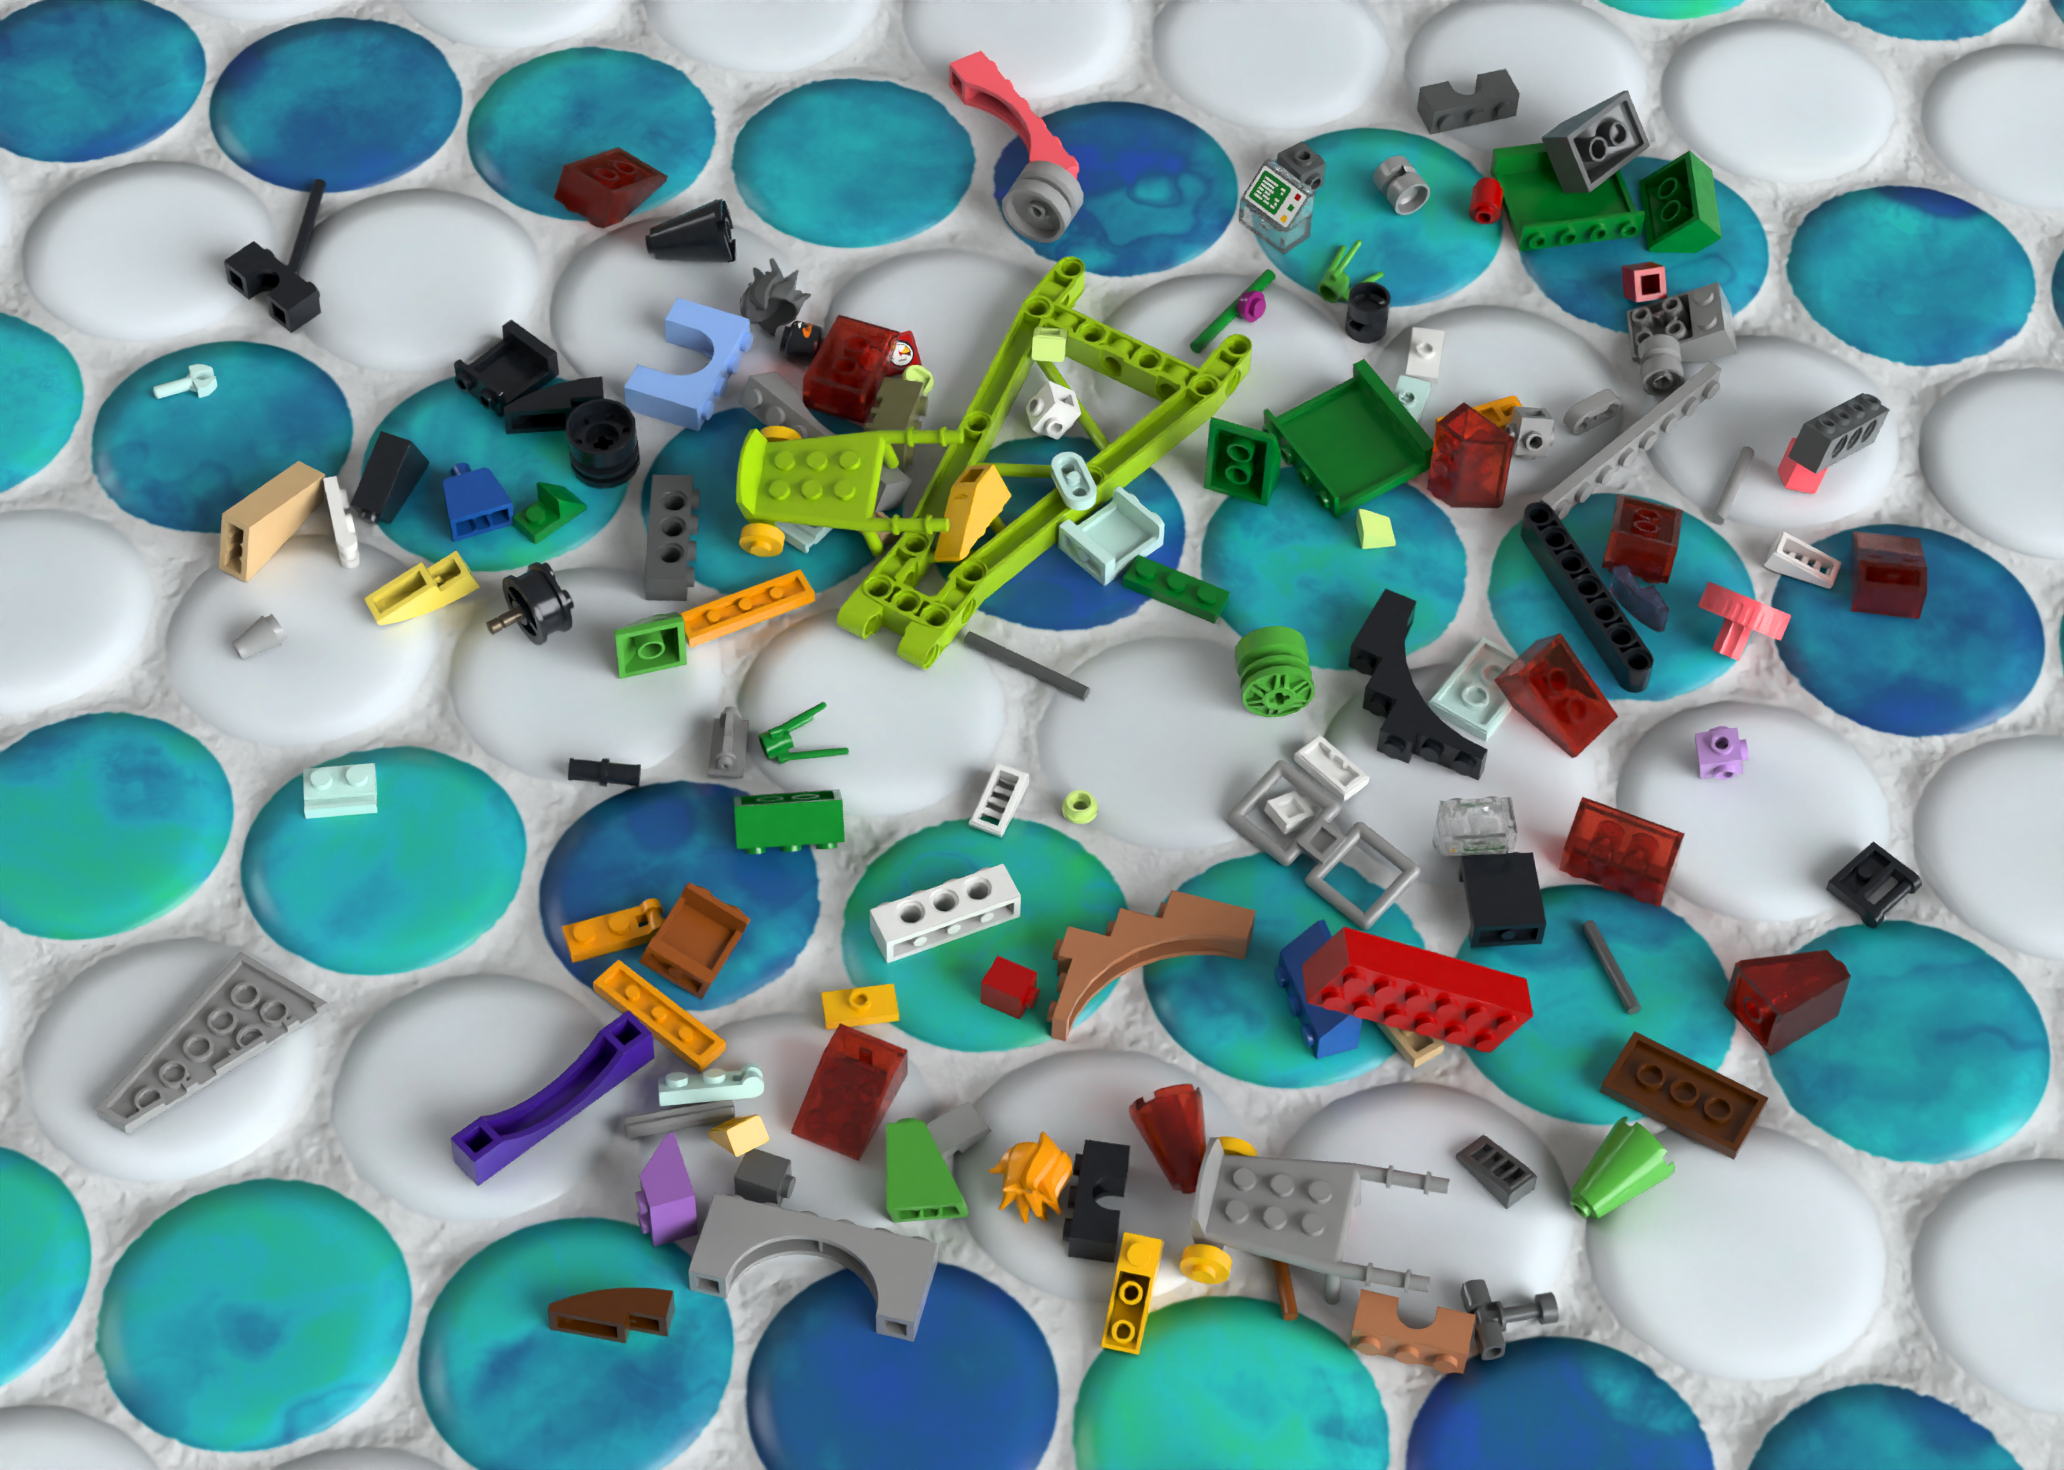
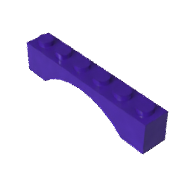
(502, 1137)

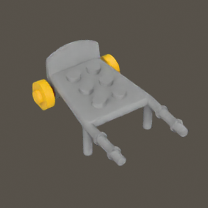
(1287, 1214)

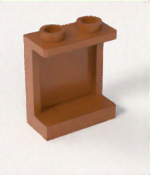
(695, 940)

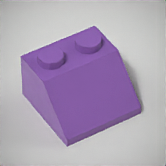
(666, 1196)

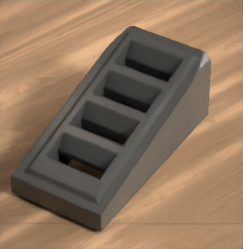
(1505, 1193)

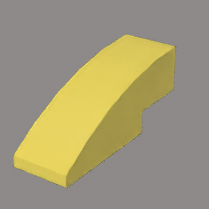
(422, 590)

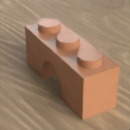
(1382, 1333)

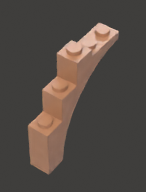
(1135, 939)

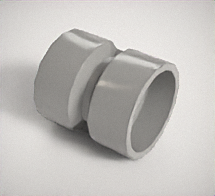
(1401, 185)
(1660, 365)

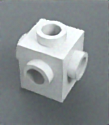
(1053, 410)

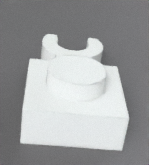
(1291, 811)

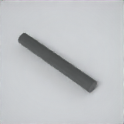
(1611, 967)

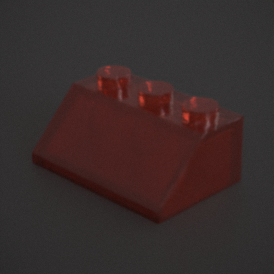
(1469, 460)
(1621, 852)

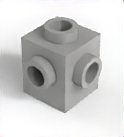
(1532, 432)

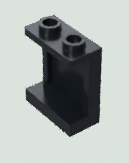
(508, 370)
(1503, 899)

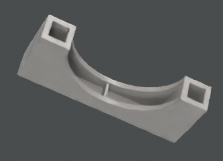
(748, 1233)

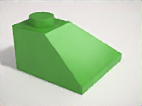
(650, 645)

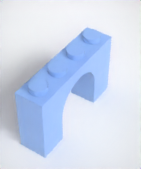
(691, 397)

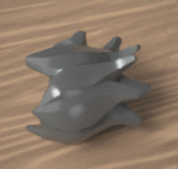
(772, 299)

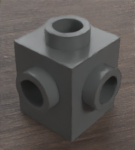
(1303, 164)

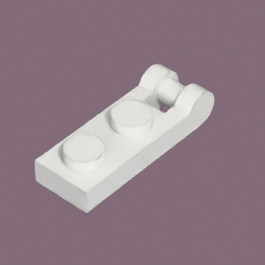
(342, 524)

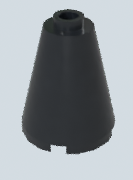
(695, 236)

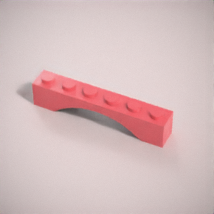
(982, 86)

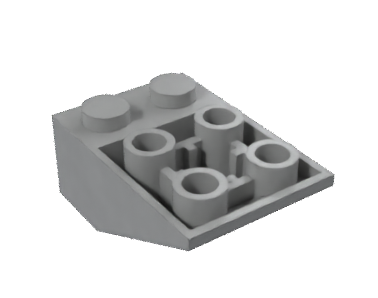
(1695, 318)

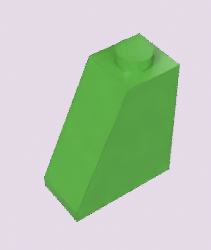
(918, 1177)

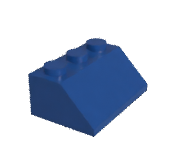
(1322, 1029)

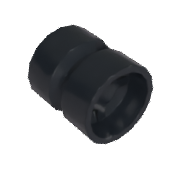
(1367, 312)

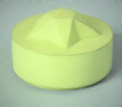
(919, 374)

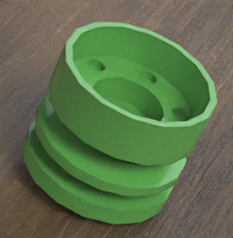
(1274, 671)

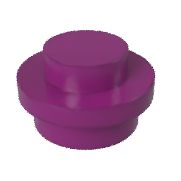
(1251, 305)

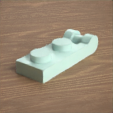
(711, 1086)

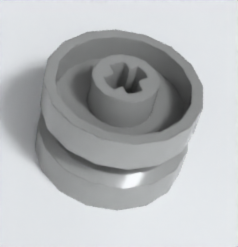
(1042, 201)

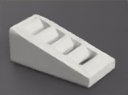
(1784, 560)
(1011, 777)

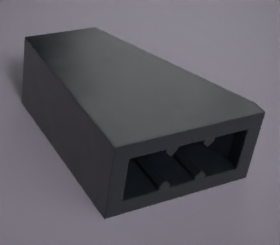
(388, 479)

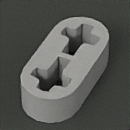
(1592, 411)

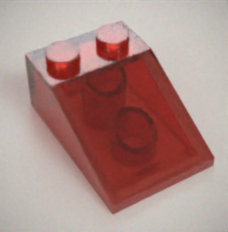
(607, 186)
(849, 369)
(1643, 538)
(1557, 694)

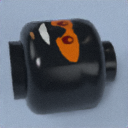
(801, 342)

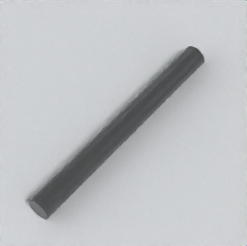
(1026, 665)

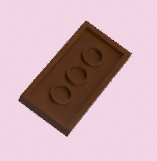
(1684, 1095)

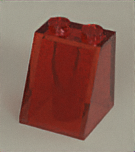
(1786, 996)

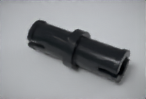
(604, 772)

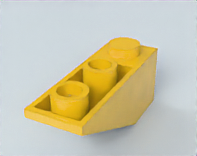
(970, 509)
(1132, 1292)

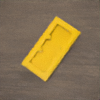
(860, 1006)

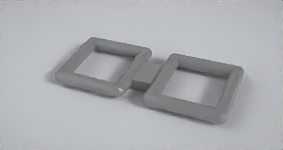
(1323, 844)

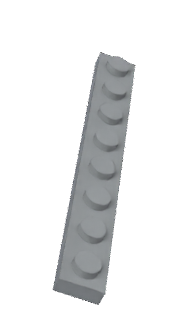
(1632, 441)

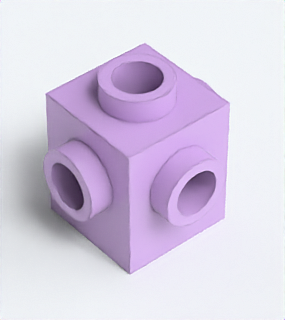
(1720, 753)

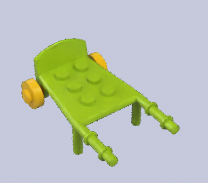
(823, 484)

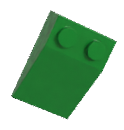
(1242, 461)

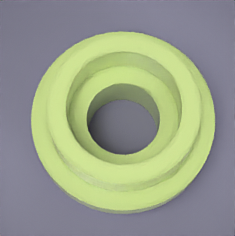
(1083, 800)

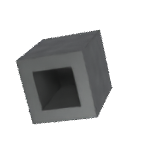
(764, 1177)

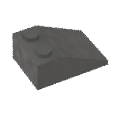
(1595, 143)

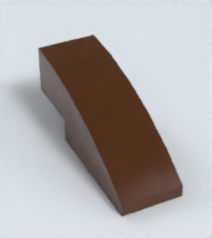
(614, 1312)

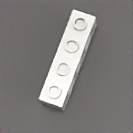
(996, 904)

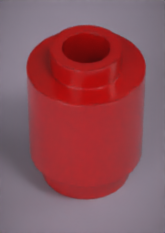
(1486, 201)

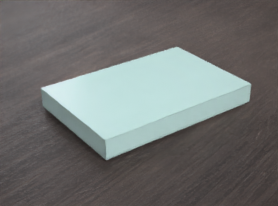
(1470, 693)

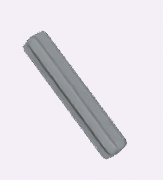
(678, 1118)

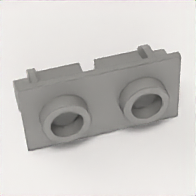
(728, 745)

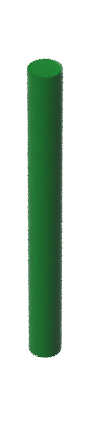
(1229, 314)

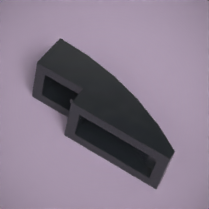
(551, 406)

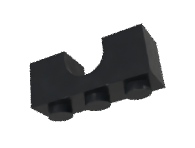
(290, 298)
(1093, 1228)

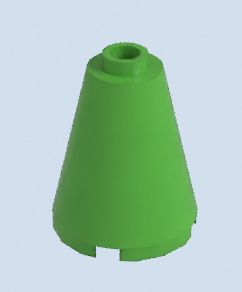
(1620, 1170)

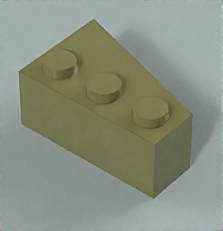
(898, 408)

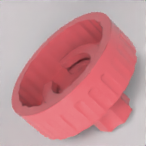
(1740, 617)

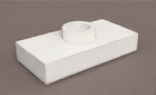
(1425, 354)
(1331, 768)

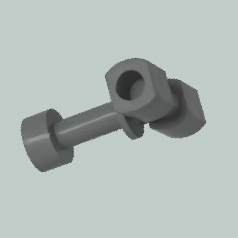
(1492, 1317)

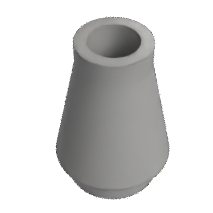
(259, 637)

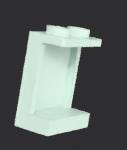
(1112, 537)

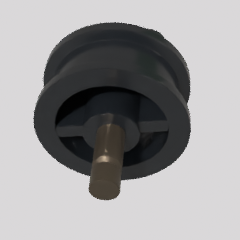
(535, 604)

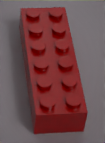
(1416, 990)

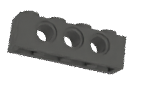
(1839, 432)
(670, 538)

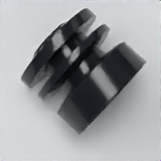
(603, 443)

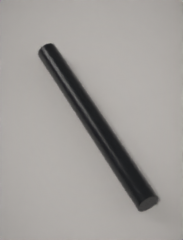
(307, 224)

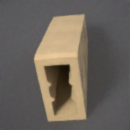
(267, 519)

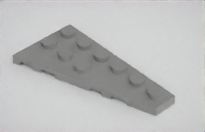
(223, 1028)

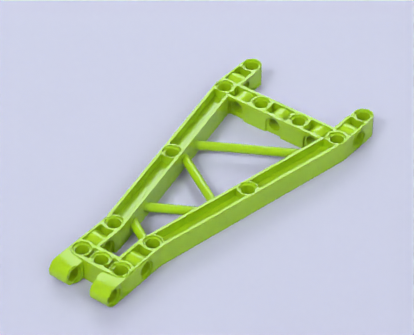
(1187, 399)

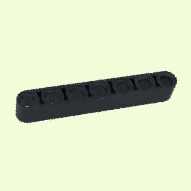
(1587, 597)

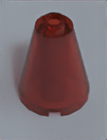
(1174, 1132)

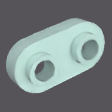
(1077, 486)

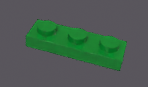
(1176, 589)

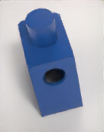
(475, 502)

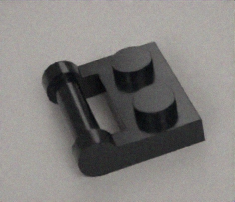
(1865, 876)

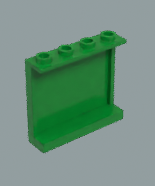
(1550, 218)
(1352, 442)

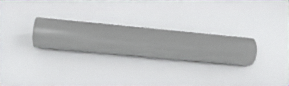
(1732, 486)

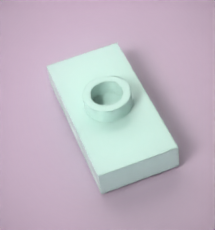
(1412, 394)

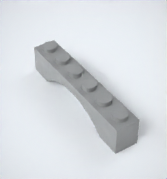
(779, 404)

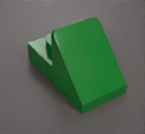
(550, 512)

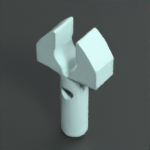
(193, 382)

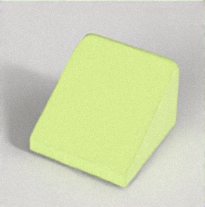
(1049, 344)
(1374, 530)

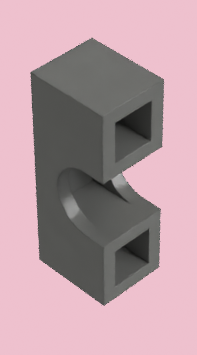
(1447, 110)

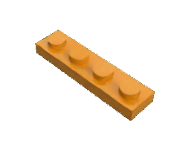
(746, 607)
(660, 1016)

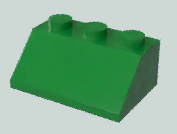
(1680, 206)
(789, 820)

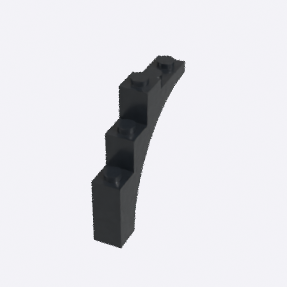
(1391, 693)

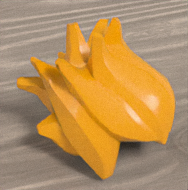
(1034, 1176)

